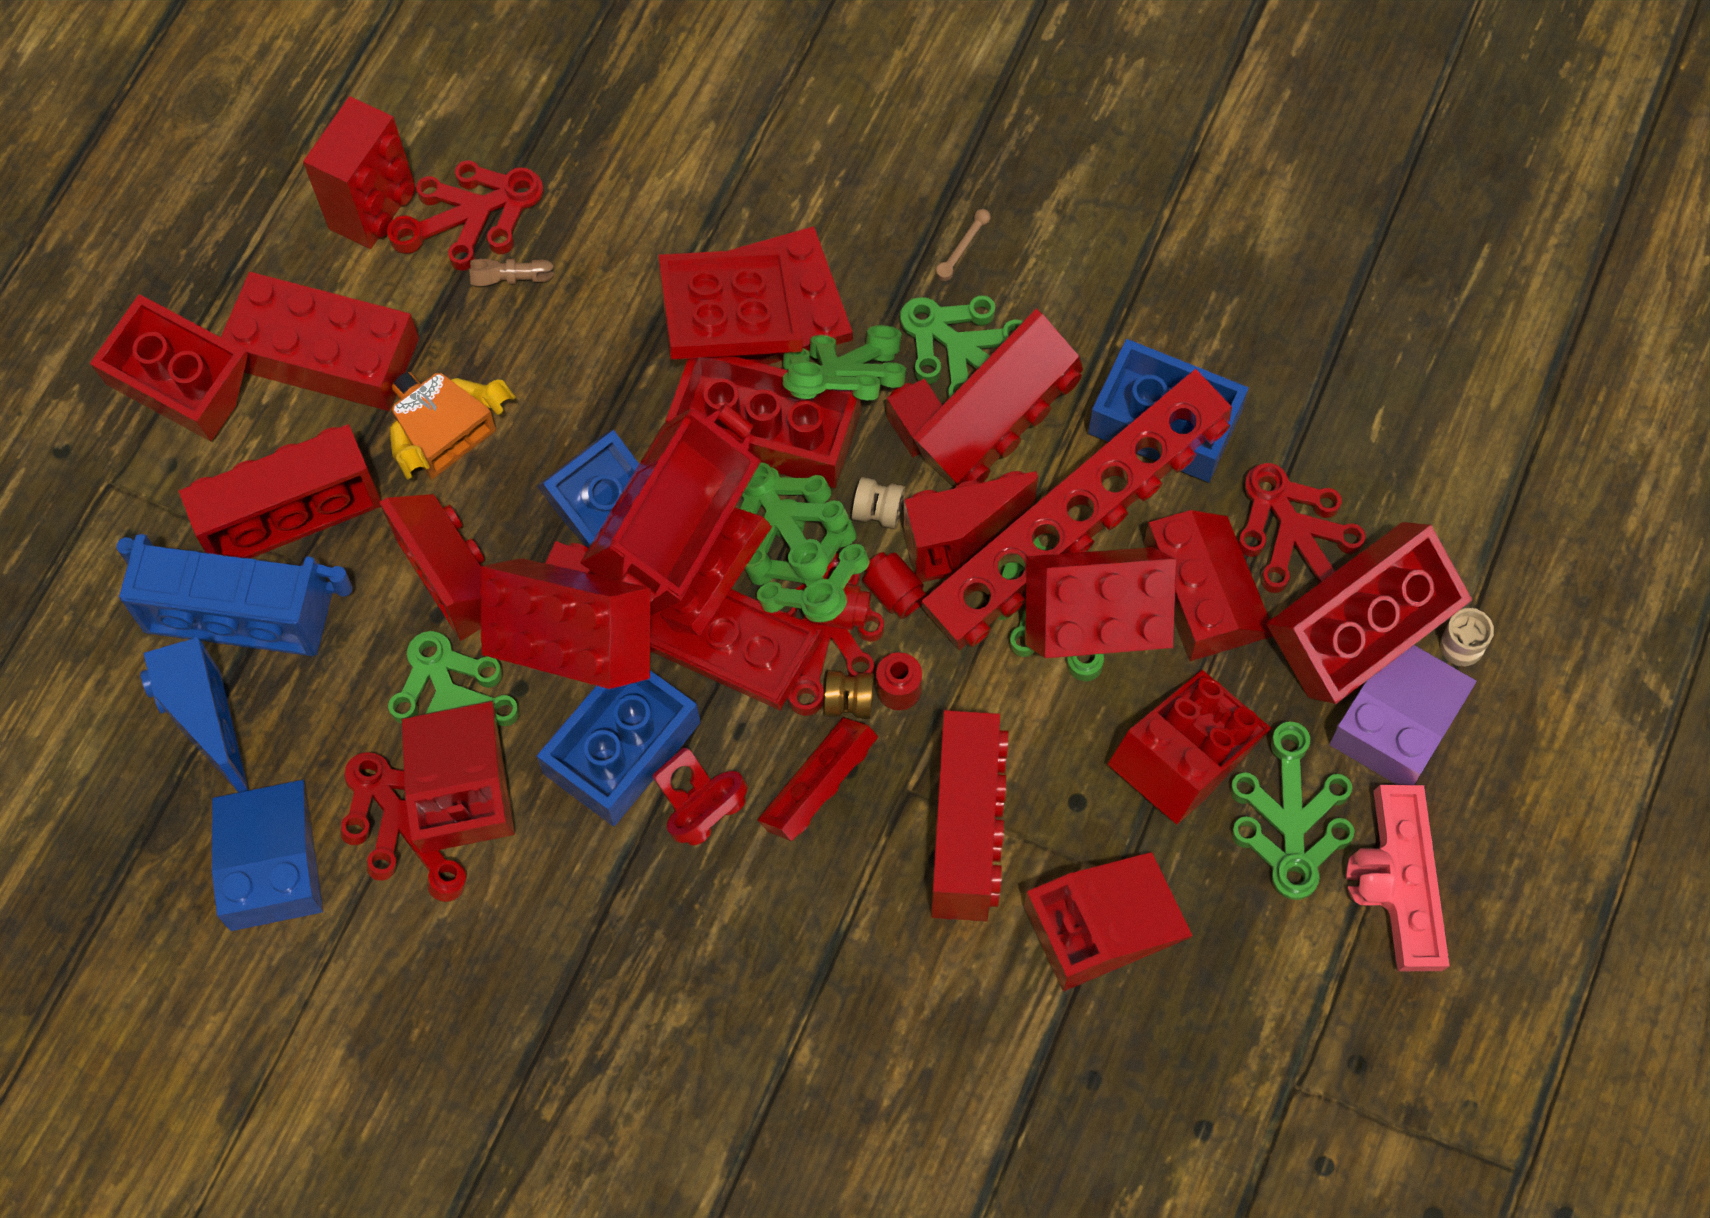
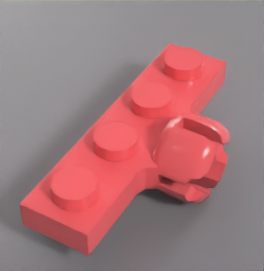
(1403, 878)

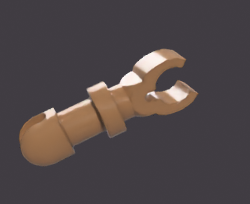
(487, 272)

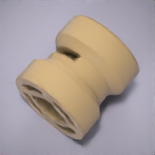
(888, 504)
(1471, 628)

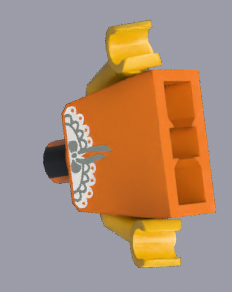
(441, 420)

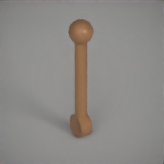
(945, 269)

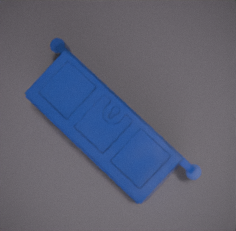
(228, 597)

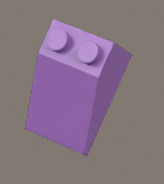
(1402, 715)

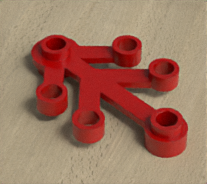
(470, 209)
(1294, 527)
(811, 676)
(393, 820)

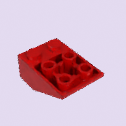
(957, 523)
(1188, 746)
(455, 778)
(1105, 918)

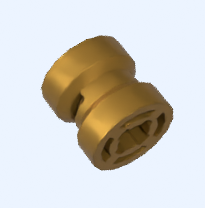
(859, 697)

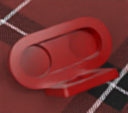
(704, 803)

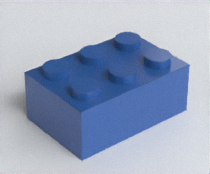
(1139, 381)
(618, 743)

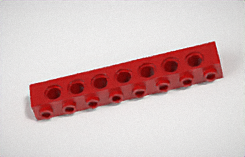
(1189, 400)

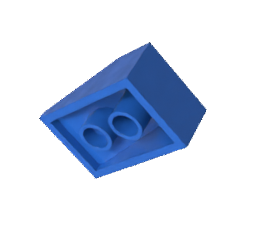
(590, 485)
(194, 697)
(264, 856)

